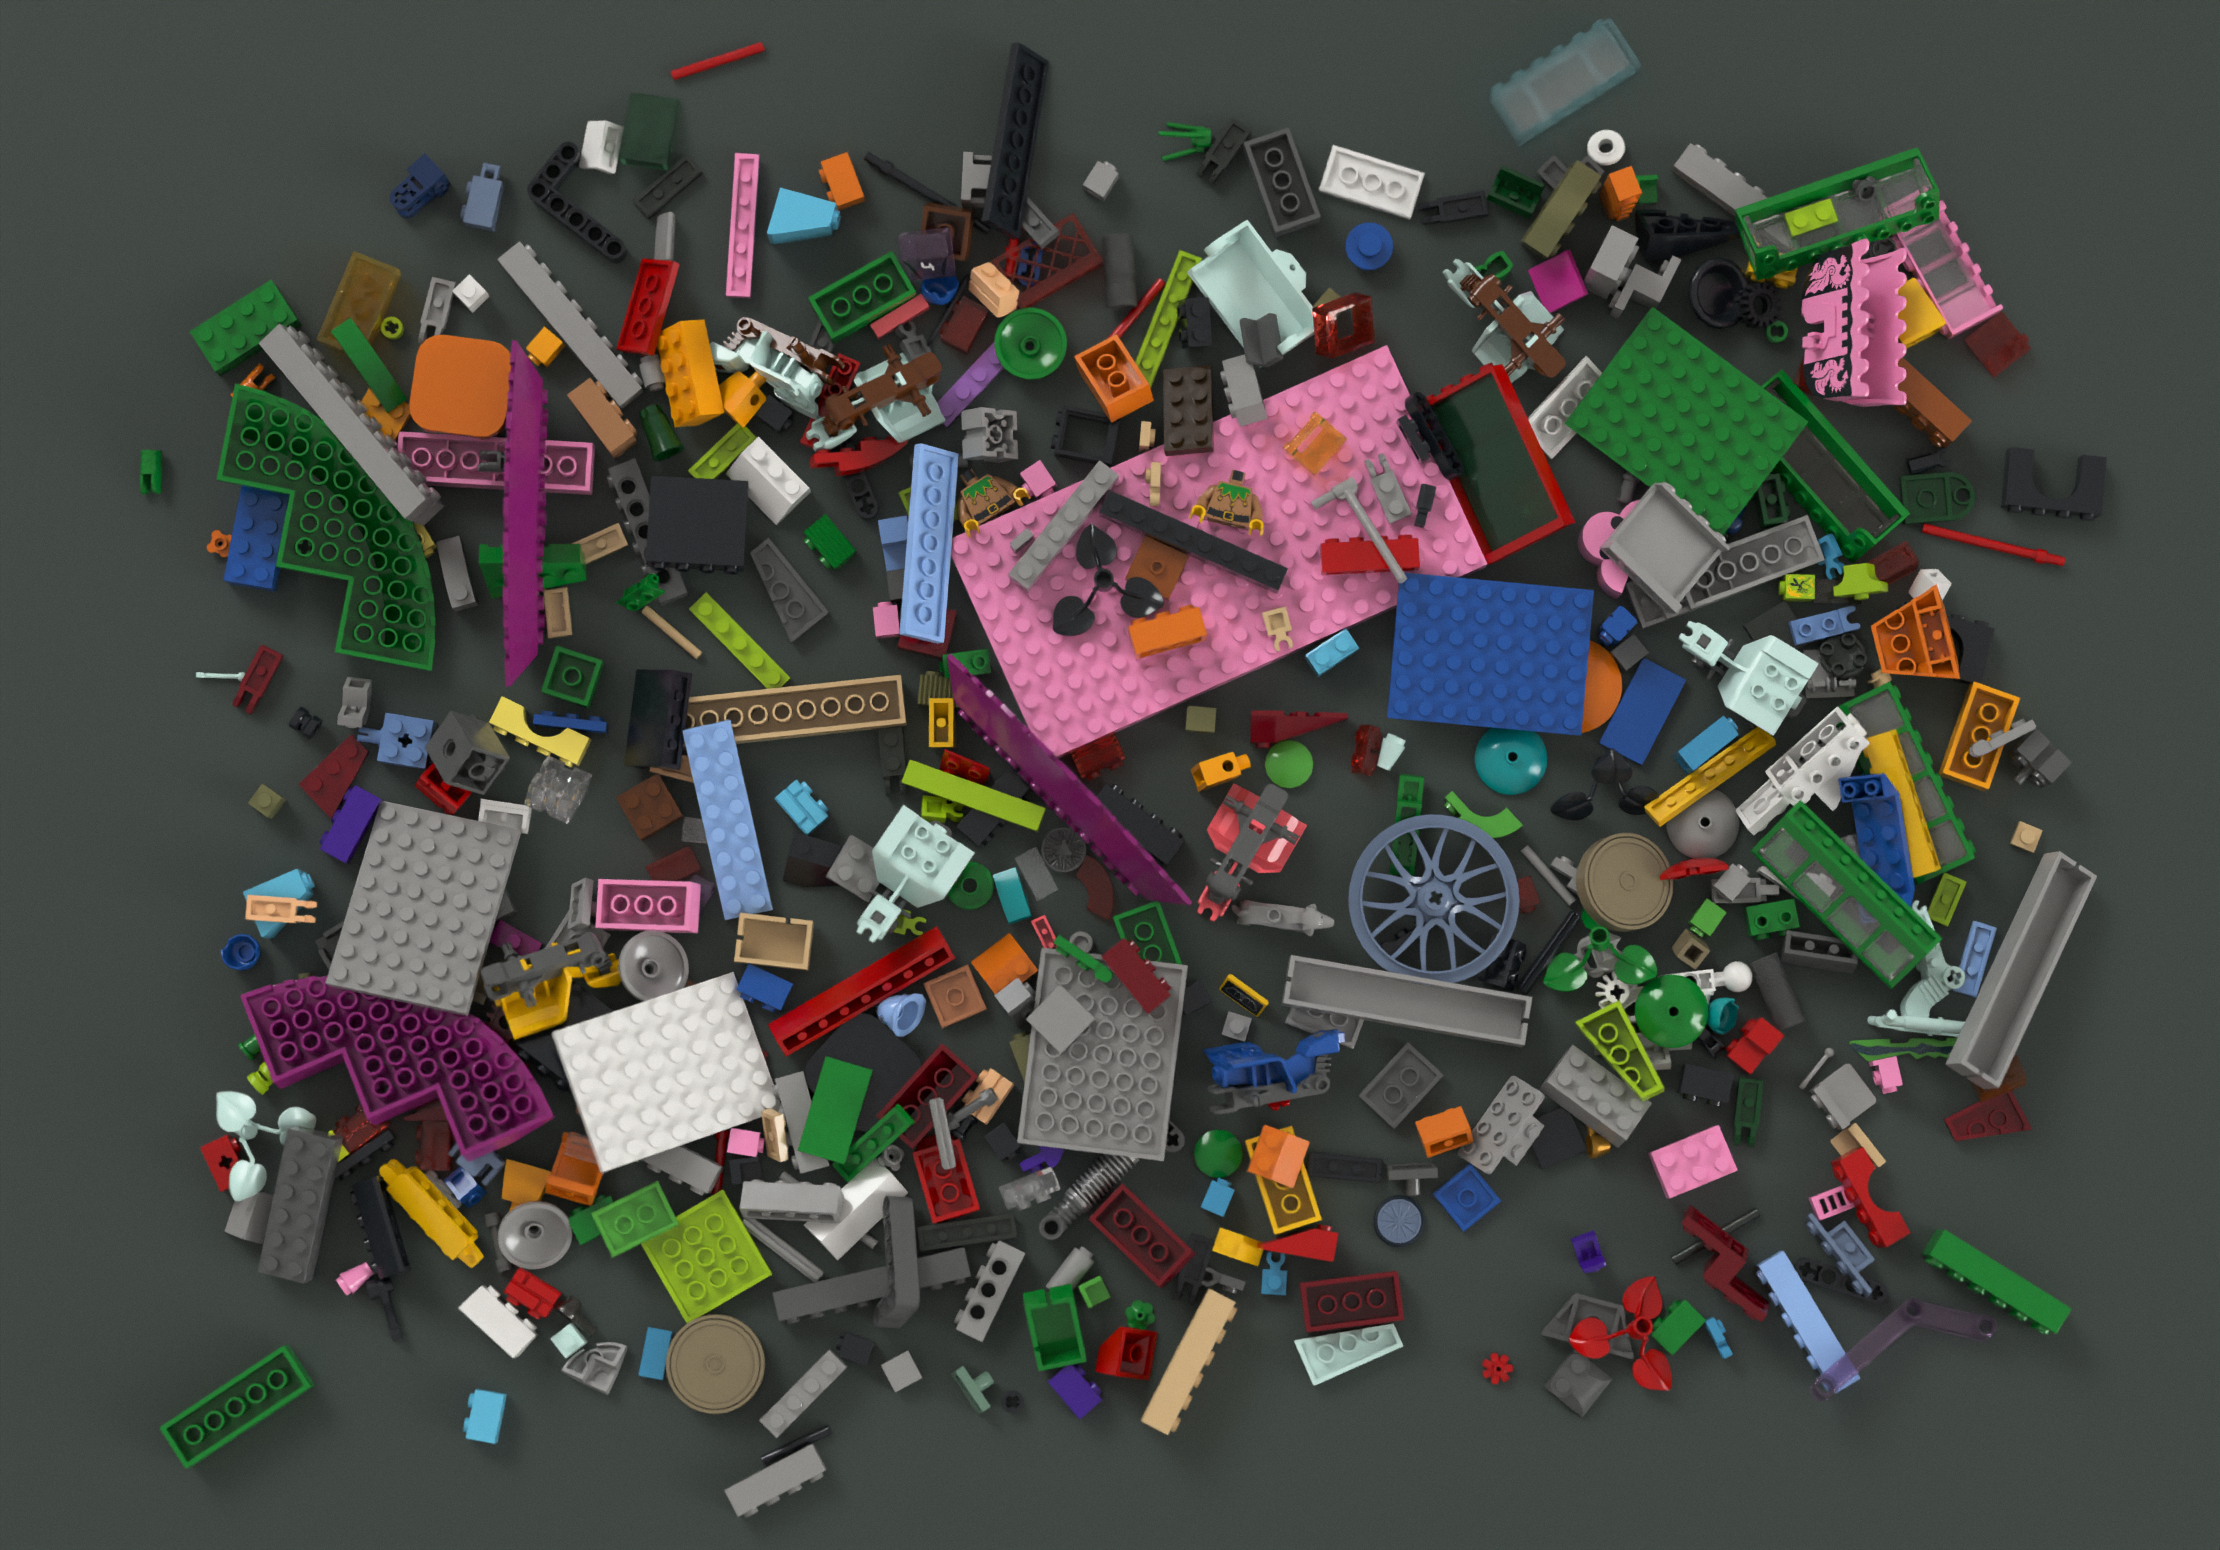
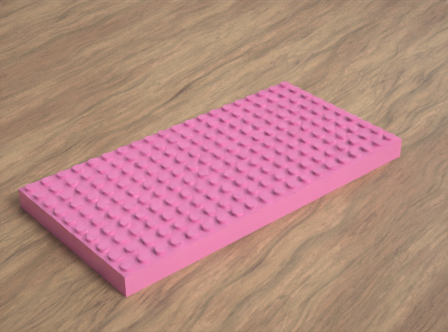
(1092, 682)

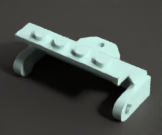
(1252, 281)

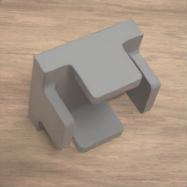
(974, 179)

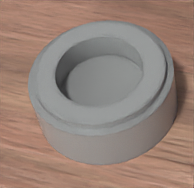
(1082, 941)

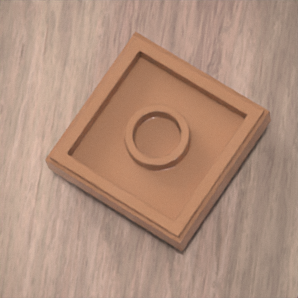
(955, 996)

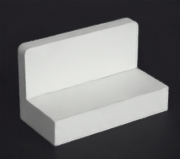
(601, 146)

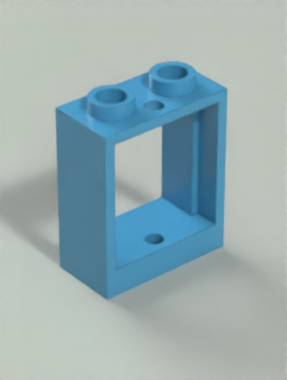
(1706, 744)

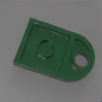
(1933, 497)

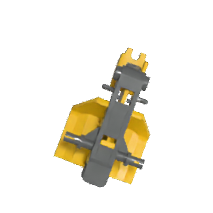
(538, 985)

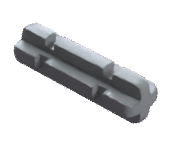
(443, 1187)

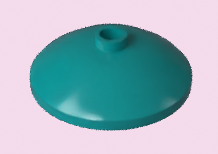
(1501, 773)

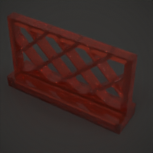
(1063, 276)

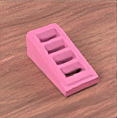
(1817, 1208)

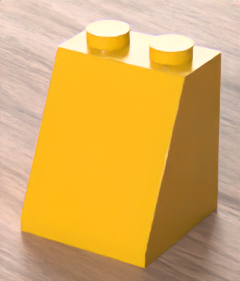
(1919, 314)

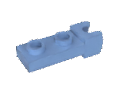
(1822, 626)

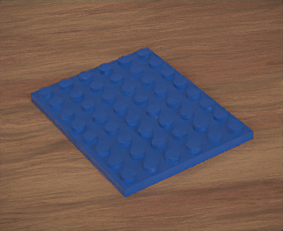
(1490, 654)

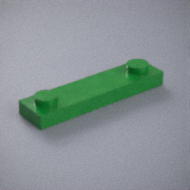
(874, 1142)

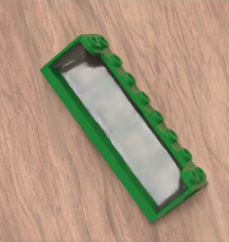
(1833, 479)

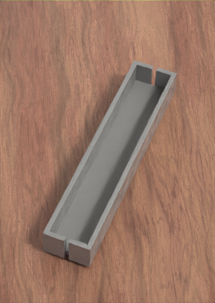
(352, 424)
(2021, 970)
(1398, 1002)

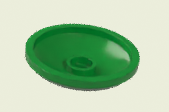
(1032, 327)
(1653, 1011)

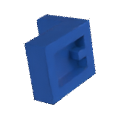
(465, 1187)

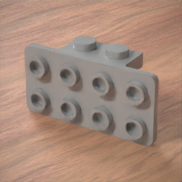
(1505, 1127)

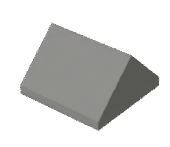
(250, 1217)

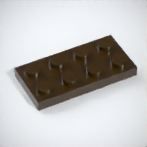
(1188, 410)

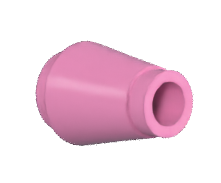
(354, 1278)

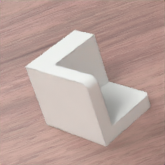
(1928, 578)

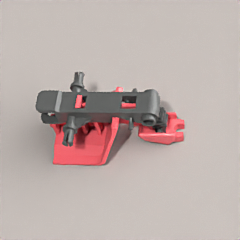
(1253, 834)

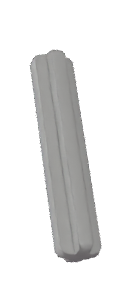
(942, 1133)

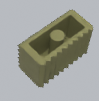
(934, 686)

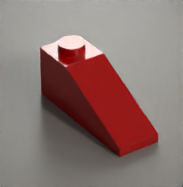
(1309, 1243)

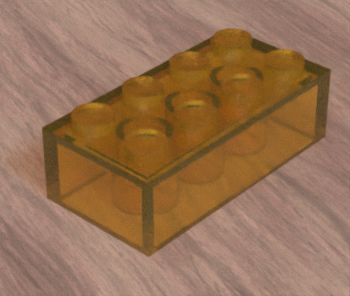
(363, 296)

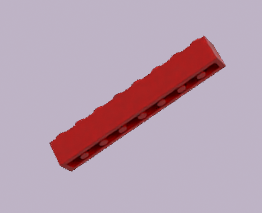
(861, 991)

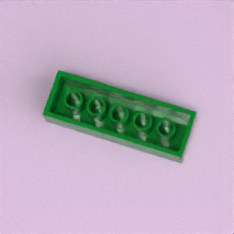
(1995, 1281)
(237, 1406)

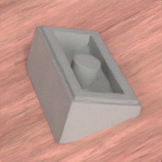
(665, 236)

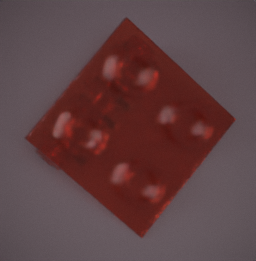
(1998, 344)

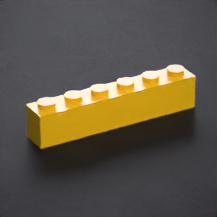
(1888, 758)

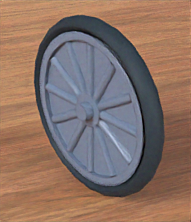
(1399, 1221)

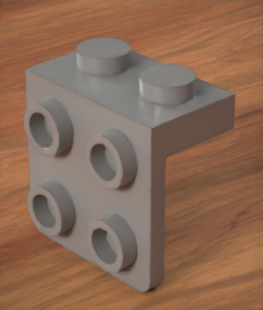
(1842, 1096)

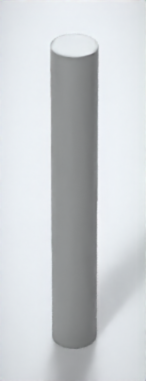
(1548, 875)

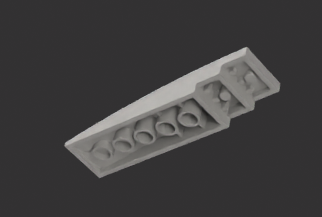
(1743, 567)

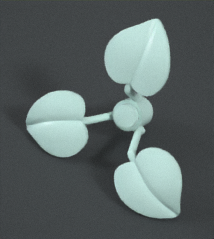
(234, 1115)

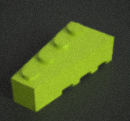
(1619, 1045)

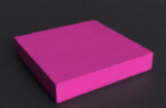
(1558, 281)

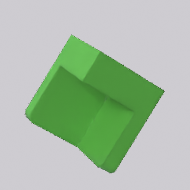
(1094, 1291)

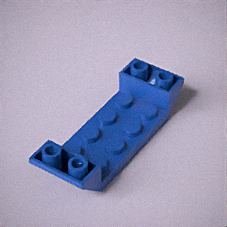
(1880, 830)

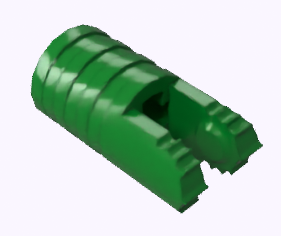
(151, 471)

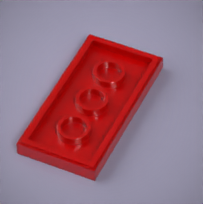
(647, 307)

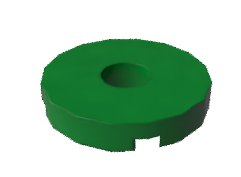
(981, 895)

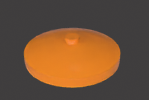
(1602, 687)

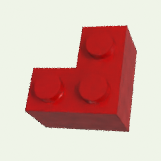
(1755, 1043)

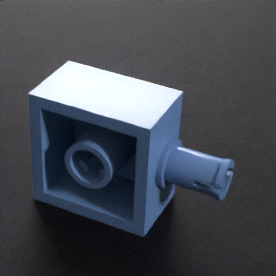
(390, 739)

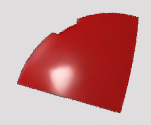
(1693, 867)

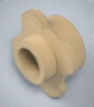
(1879, 678)

